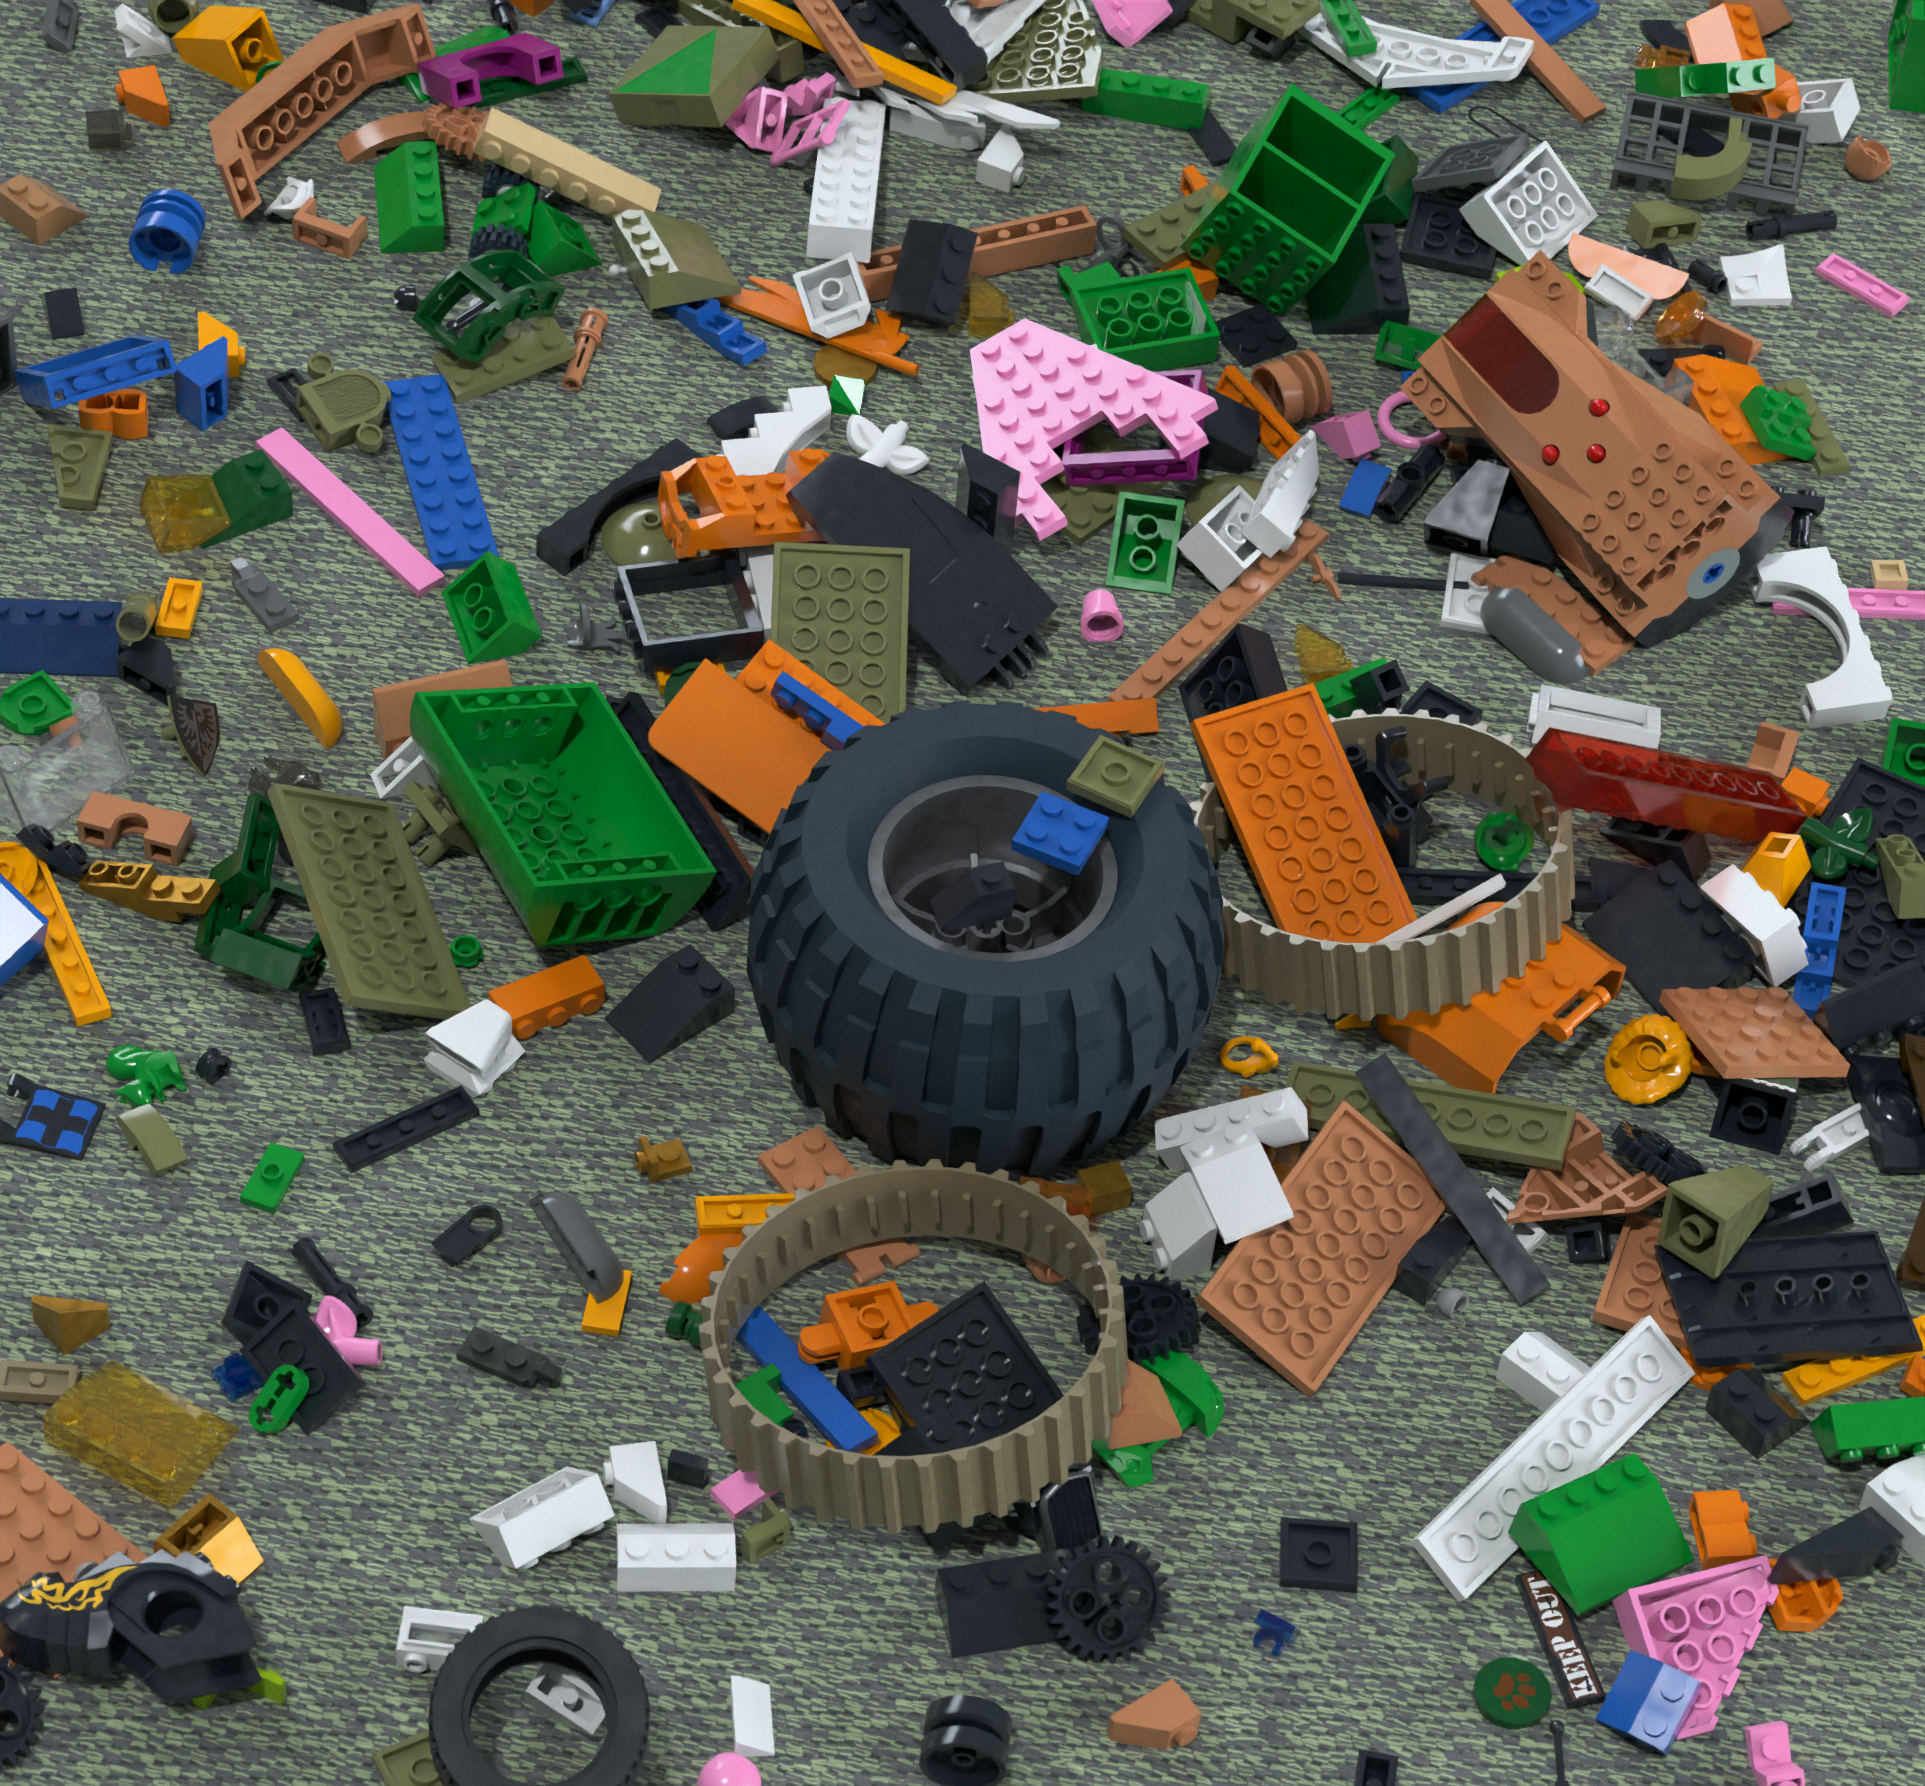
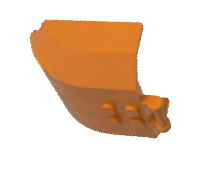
(1478, 1040)

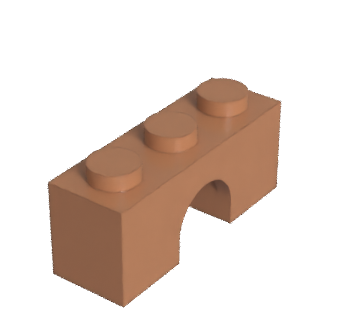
(110, 817)

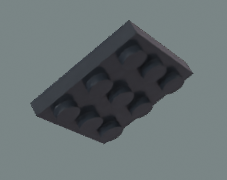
(1443, 239)

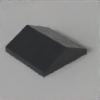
(257, 1300)

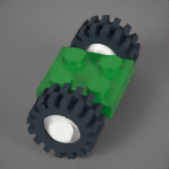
(504, 212)

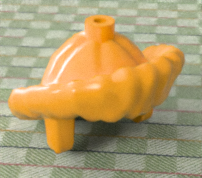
(1648, 1059)

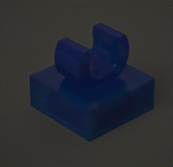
(236, 1377)
(1275, 1628)

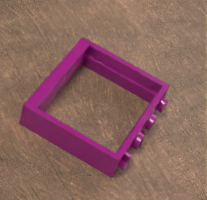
(1133, 465)

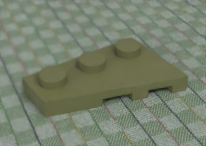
(78, 463)

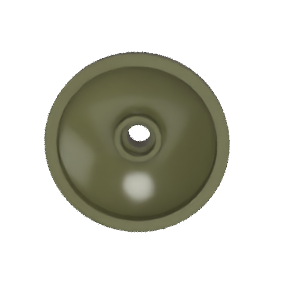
(1213, 490)
(636, 535)

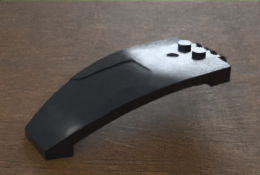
(965, 590)

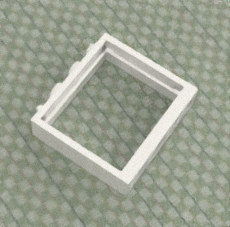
(1593, 716)

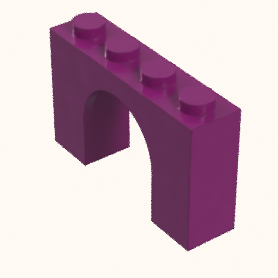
(456, 76)

